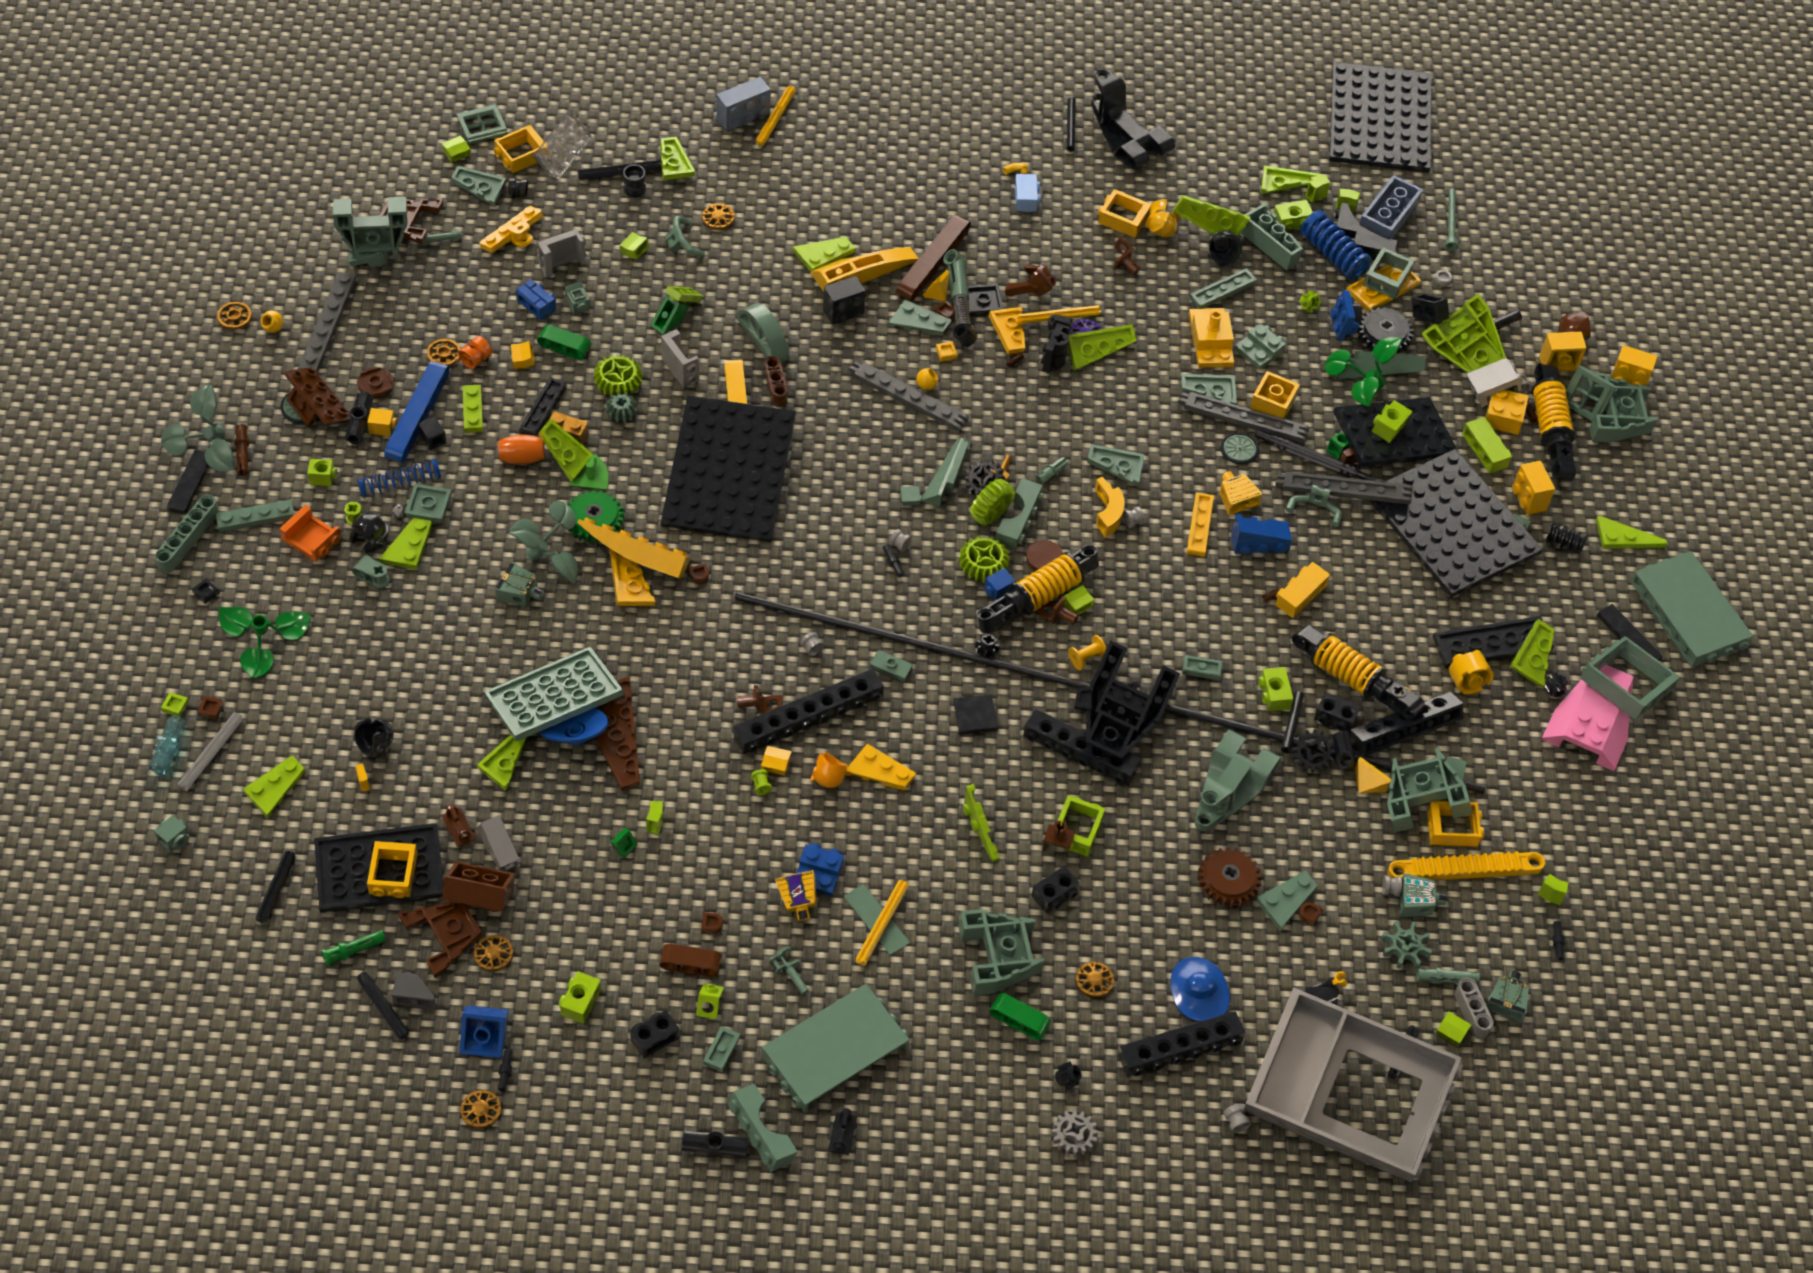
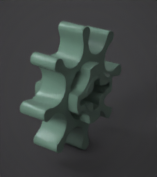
(1406, 944)

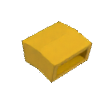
(522, 355)
(776, 760)

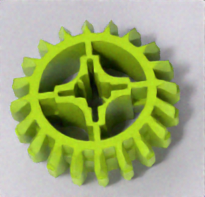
(618, 375)
(992, 502)
(982, 554)

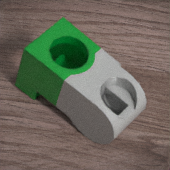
(1337, 445)

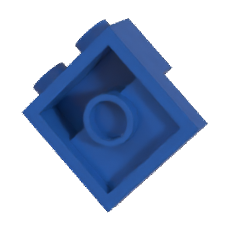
(825, 865)

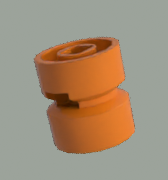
(475, 352)

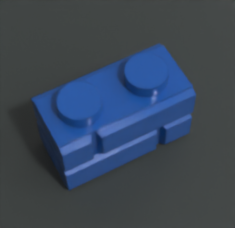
(536, 299)

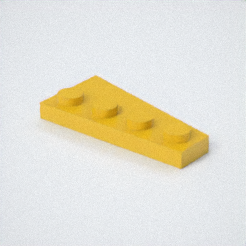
(629, 582)

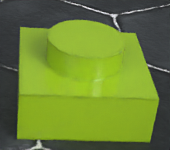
(174, 704)

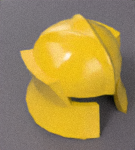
(1162, 222)

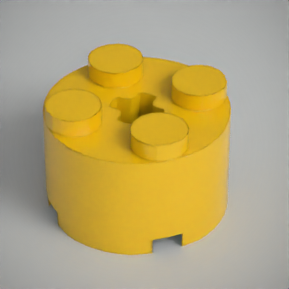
(1470, 672)

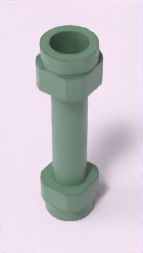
(454, 234)

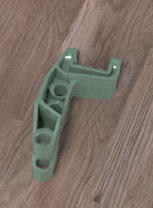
(1233, 780)

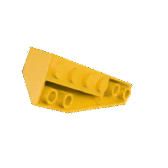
(865, 266)
(639, 550)

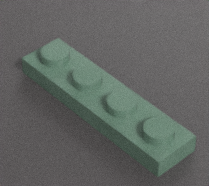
(1223, 288)
(255, 515)

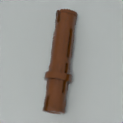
(241, 443)

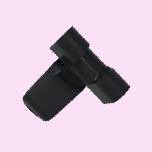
(1120, 130)

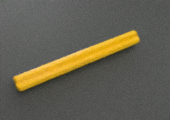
(775, 115)
(1071, 313)
(882, 922)

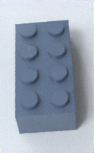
(1391, 207)

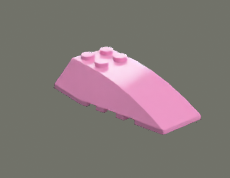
(1592, 720)

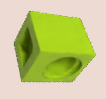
(321, 472)

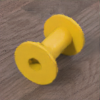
(1078, 657)

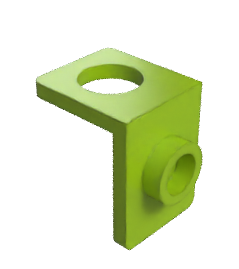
(709, 993)

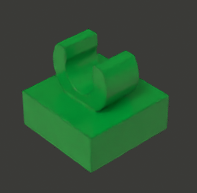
(624, 842)

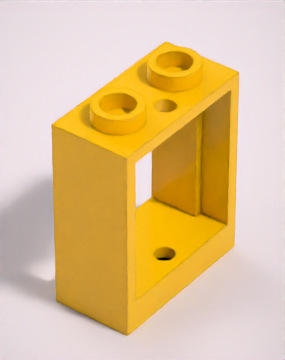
(513, 140)
(1118, 222)
(1442, 808)
(392, 851)

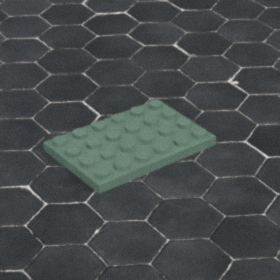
(553, 693)

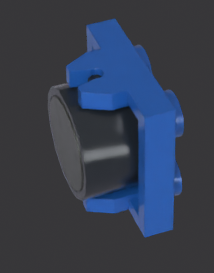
(1345, 316)

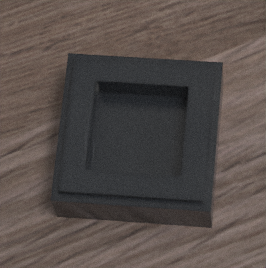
(205, 591)

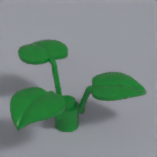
(1365, 390)
(257, 661)

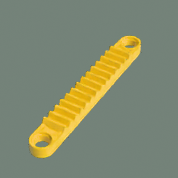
(1470, 866)

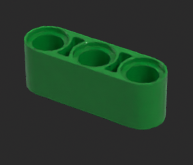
(564, 342)
(1020, 1016)

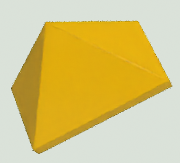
(938, 288)
(1370, 778)

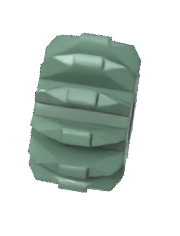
(621, 407)

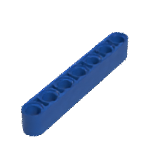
(416, 411)

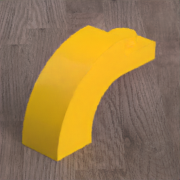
(1111, 517)

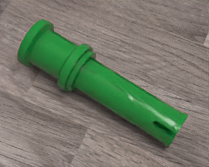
(343, 953)

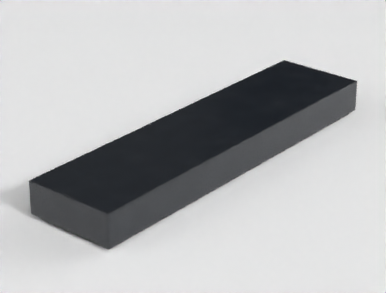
(543, 407)
(188, 483)
(1622, 627)

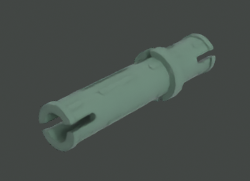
(1437, 975)

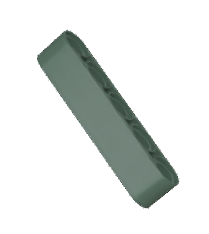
(186, 534)

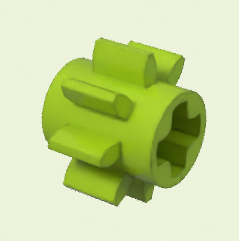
(1310, 301)

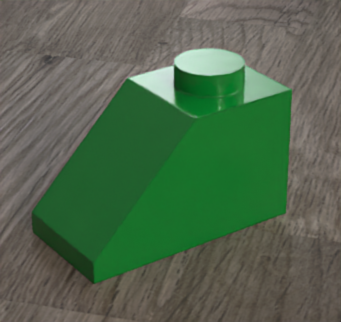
(669, 315)

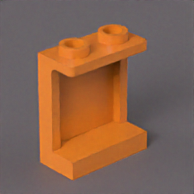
(309, 534)

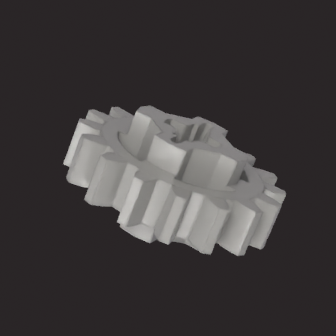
(1074, 1125)

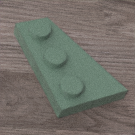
(481, 184)
(919, 318)
(1214, 386)
(1117, 462)
(1287, 898)

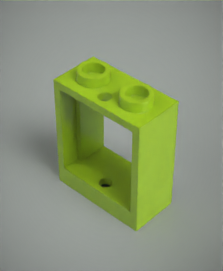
(1081, 844)

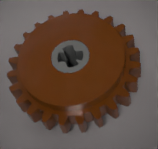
(1229, 877)

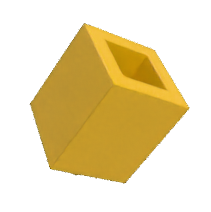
(381, 422)

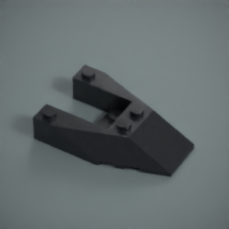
(1118, 713)

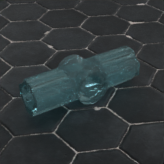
(167, 745)

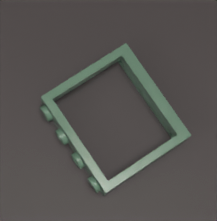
(1641, 660)

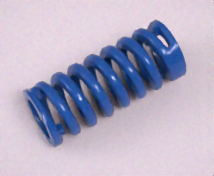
(1334, 246)

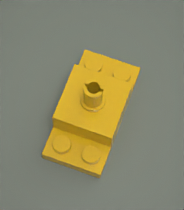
(1212, 337)

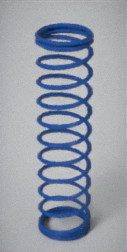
(362, 487)

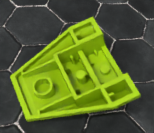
(1467, 337)

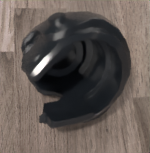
(1225, 247)
(370, 527)
(373, 736)

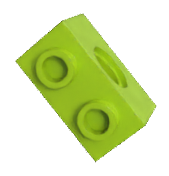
(1292, 213)
(1391, 421)
(1275, 679)
(580, 1008)

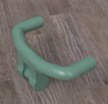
(676, 238)
(1317, 500)

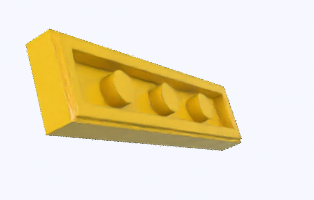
(1200, 524)

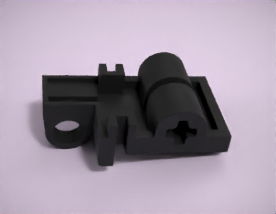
(1056, 348)

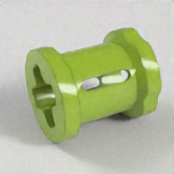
(352, 510)
(762, 785)

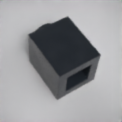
(432, 433)

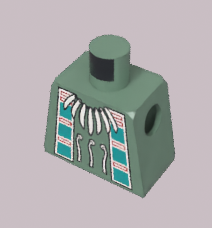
(1419, 896)

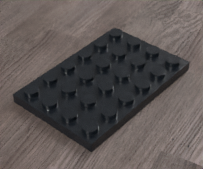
(1419, 439)
(346, 860)

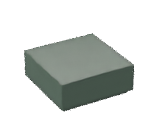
(910, 495)

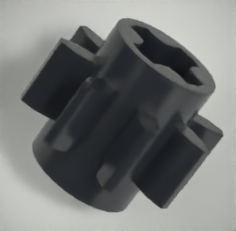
(987, 645)
(1556, 685)
(1068, 1075)

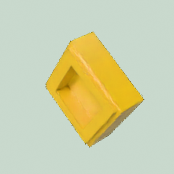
(946, 351)
(362, 777)

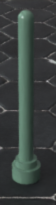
(1451, 242)

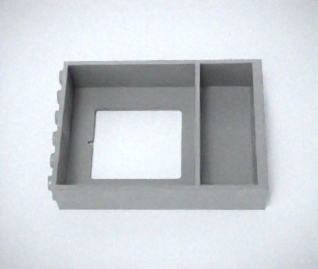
(1305, 1063)

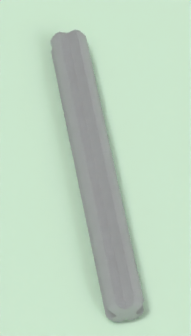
(210, 751)

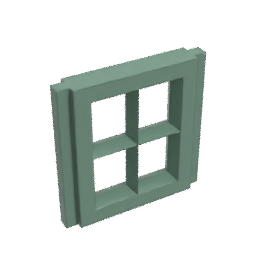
(485, 134)
(1602, 402)

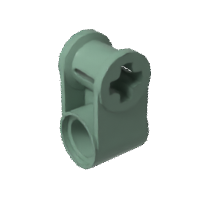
(371, 572)

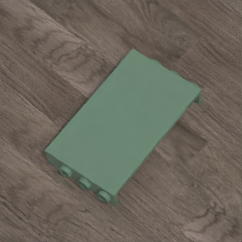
(1691, 609)
(833, 1046)

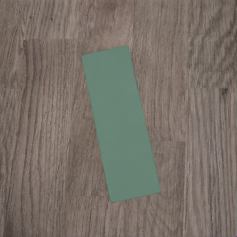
(869, 911)

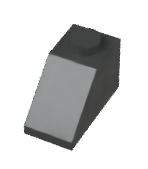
(412, 992)

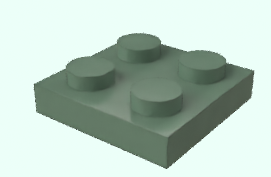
(428, 503)

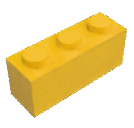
(1302, 589)

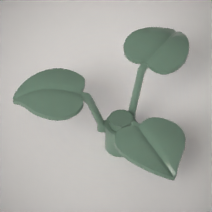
(219, 454)
(527, 533)

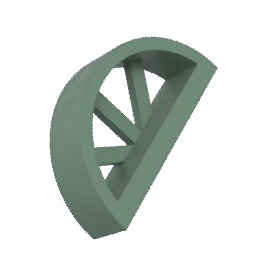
(764, 330)

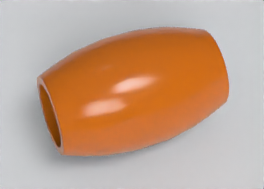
(521, 449)

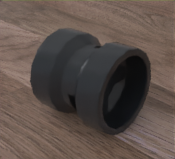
(518, 187)

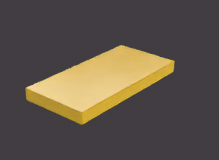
(1372, 299)

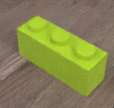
(1486, 445)

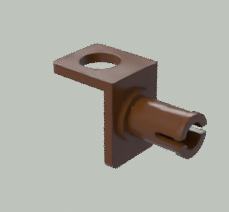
(1125, 260)
(1058, 611)
(759, 701)
(1058, 835)

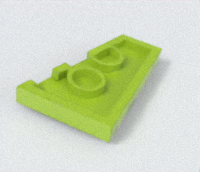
(674, 160)
(565, 449)
(272, 786)

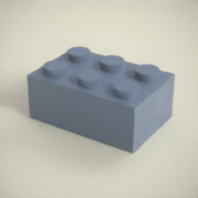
(743, 103)

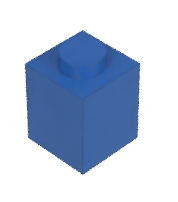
(998, 584)

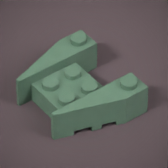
(371, 232)
(1624, 411)
(1423, 784)
(1005, 947)

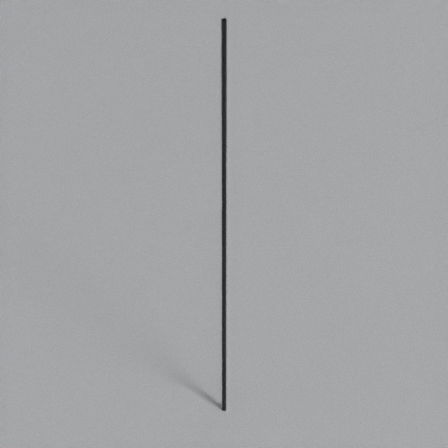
(1040, 674)

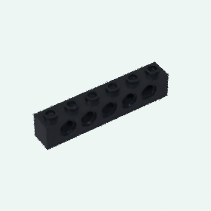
(1396, 729)
(1075, 739)
(1228, 1024)

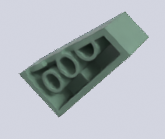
(1271, 237)

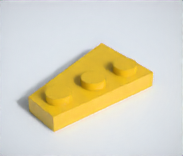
(1008, 329)
(877, 766)

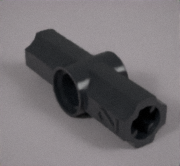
(359, 418)
(701, 1142)

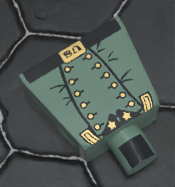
(518, 586)
(1509, 997)

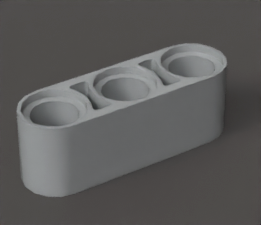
(1473, 999)

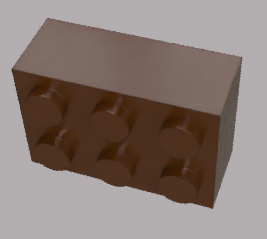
(478, 886)

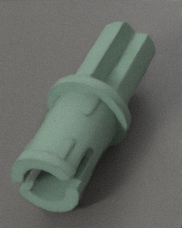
(1051, 471)

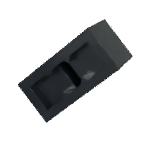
(1430, 308)
(1338, 709)
(1052, 886)
(658, 1037)

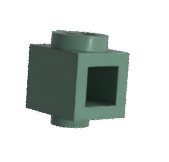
(172, 833)

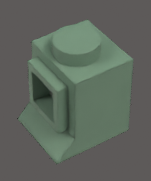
(577, 298)

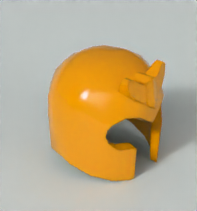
(829, 771)

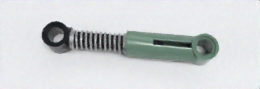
(959, 295)

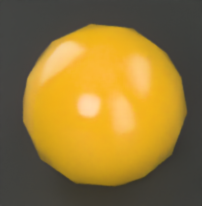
(272, 321)
(927, 379)

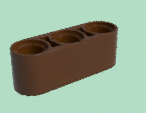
(775, 381)
(690, 960)

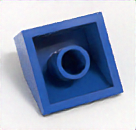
(483, 1031)

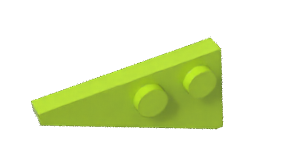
(1280, 179)
(1618, 535)
(502, 761)
(978, 821)

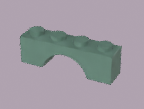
(1012, 530)
(774, 1148)

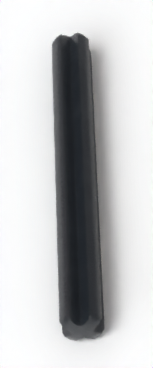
(616, 170)

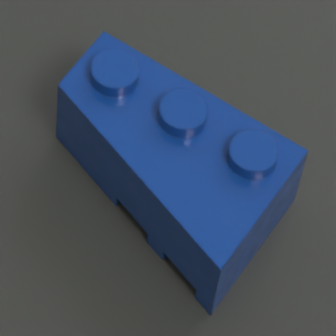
(1260, 536)

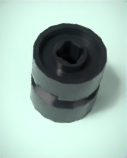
(634, 180)

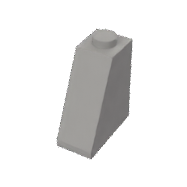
(498, 843)

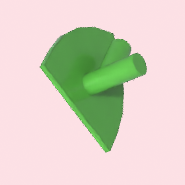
(592, 475)

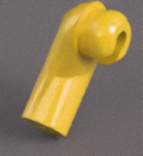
(1022, 167)

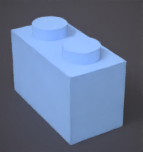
(1027, 192)

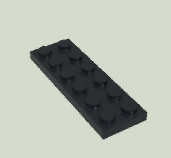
(1493, 640)

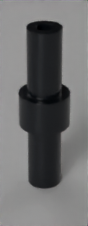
(893, 560)
(1558, 940)
(505, 1070)

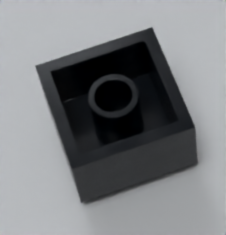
(844, 300)

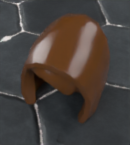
(1576, 323)

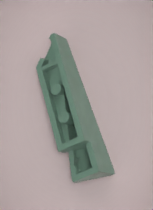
(1398, 364)
(947, 474)

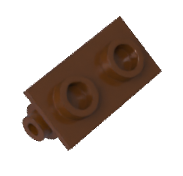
(458, 825)

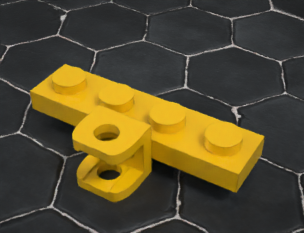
(513, 230)

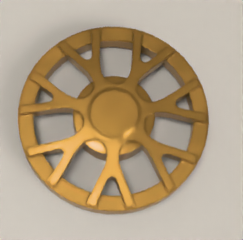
(718, 216)
(234, 315)
(444, 351)
(493, 953)
(1094, 979)
(480, 1109)

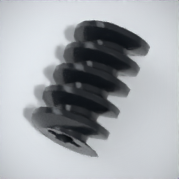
(1566, 538)

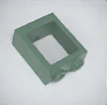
(1389, 286)

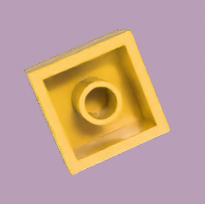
(1563, 350)
(1634, 366)
(1274, 395)
(1506, 411)
(1533, 487)

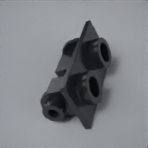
(842, 1132)

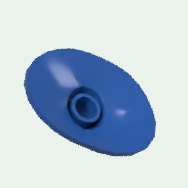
(578, 728)
(1199, 989)

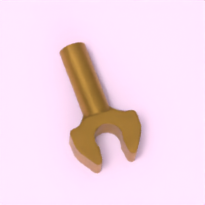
(1004, 466)

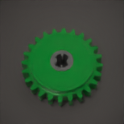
(596, 507)

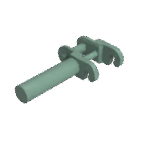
(789, 967)

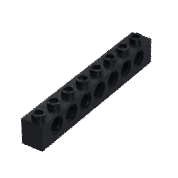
(815, 703)

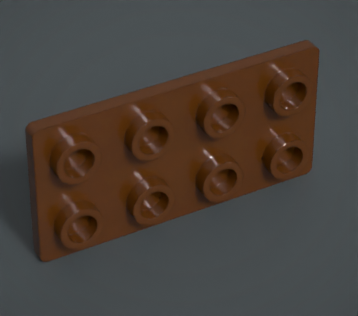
(314, 399)

